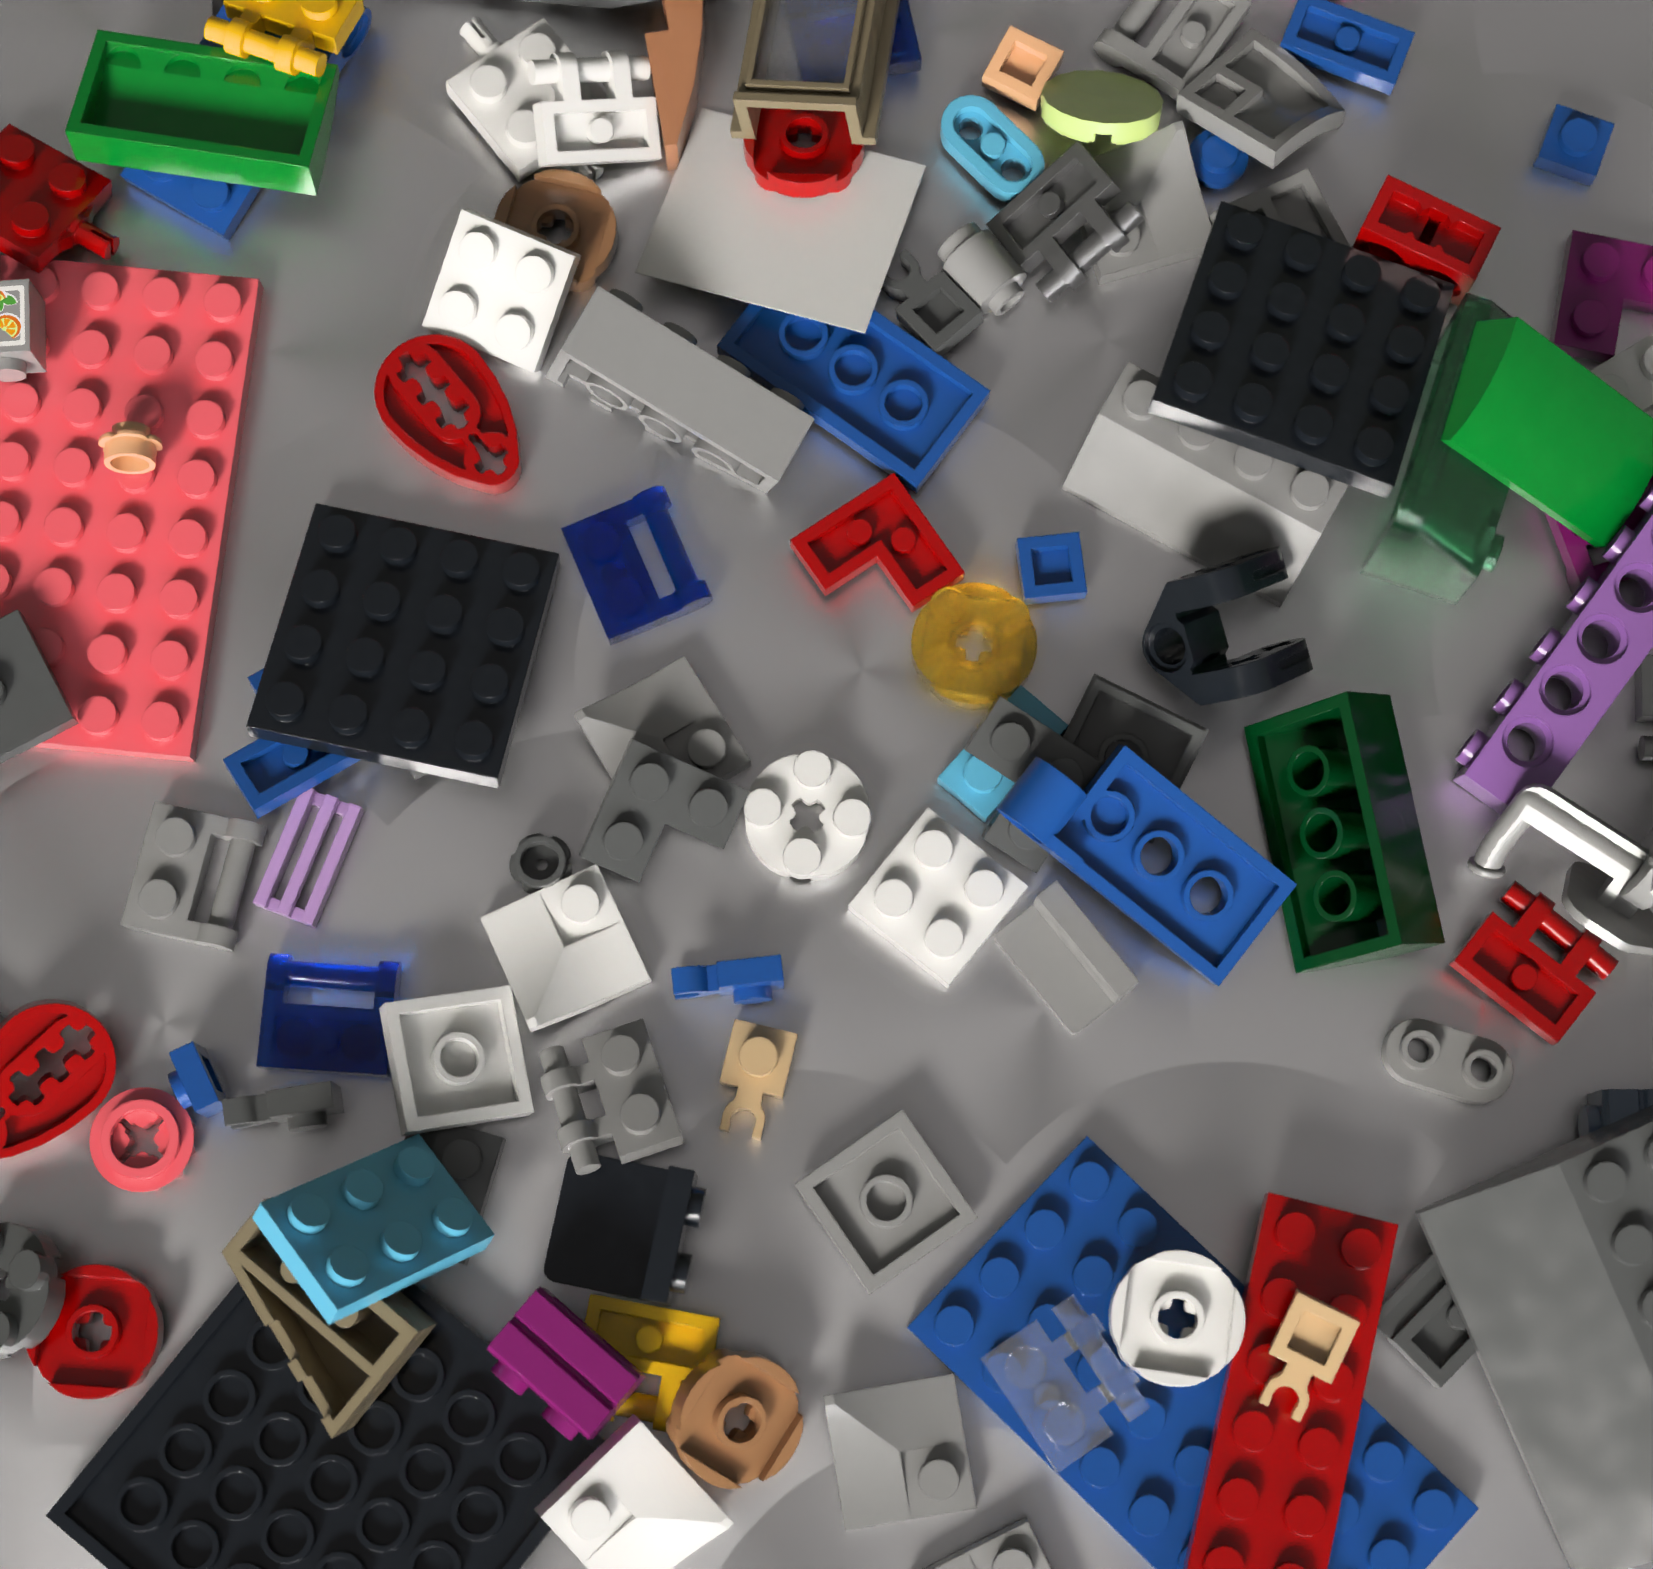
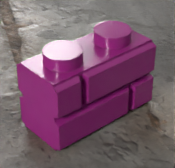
(564, 1365)

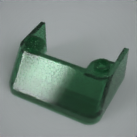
(1446, 503)

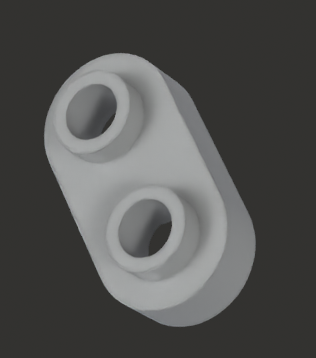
(1448, 1062)

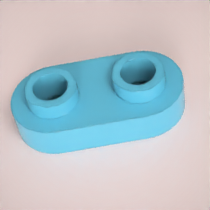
(997, 148)

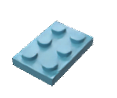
(372, 1227)

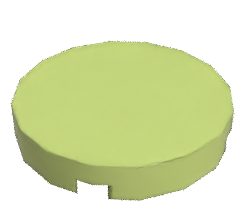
(1101, 103)

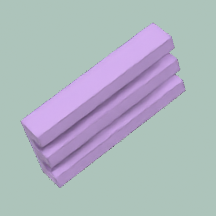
(285, 848)

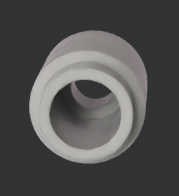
(982, 269)

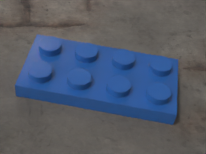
(869, 389)

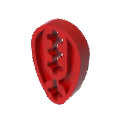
(419, 426)
(63, 1099)

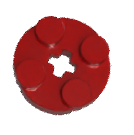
(798, 170)
(121, 1361)

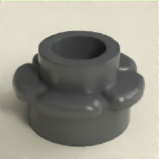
(538, 847)

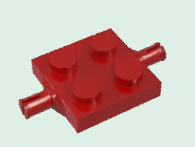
(48, 202)

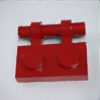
(1523, 976)

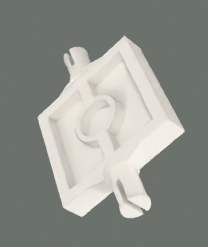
(500, 99)

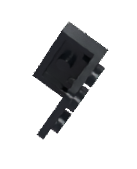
(625, 1230)

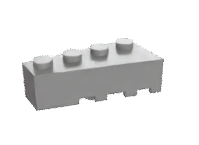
(681, 389)

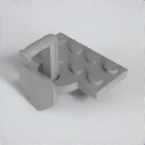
(1604, 904)

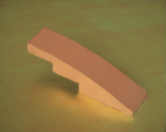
(676, 72)

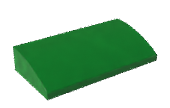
(202, 114)
(1550, 429)

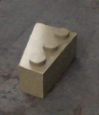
(338, 1362)

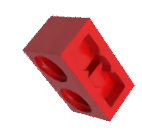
(1427, 235)

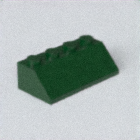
(1344, 832)

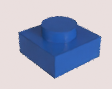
(1573, 145)
(1051, 568)
(196, 1080)

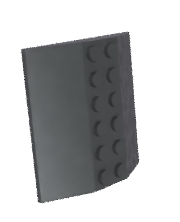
(1561, 1315)

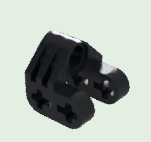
(1189, 641)

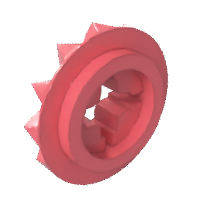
(112, 1139)

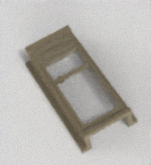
(818, 60)

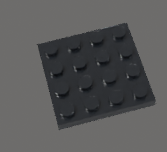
(1303, 349)
(405, 645)

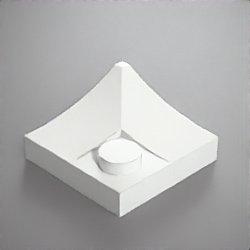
(565, 949)
(632, 1505)

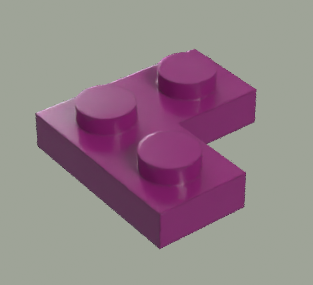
(1595, 284)

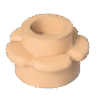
(130, 448)

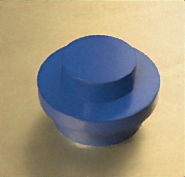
(1217, 161)

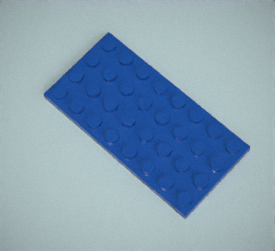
(1147, 1477)

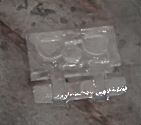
(1048, 1395)

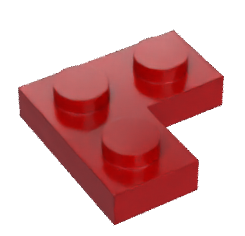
(881, 529)

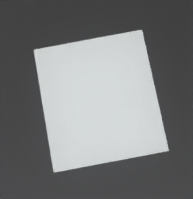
(776, 250)

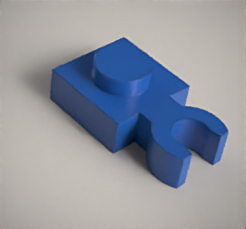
(746, 979)

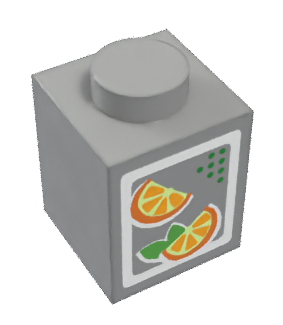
(21, 330)

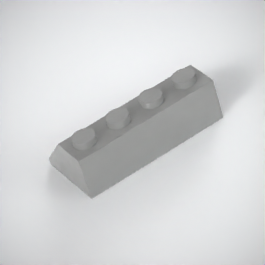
(1197, 488)

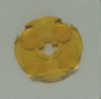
(944, 666)

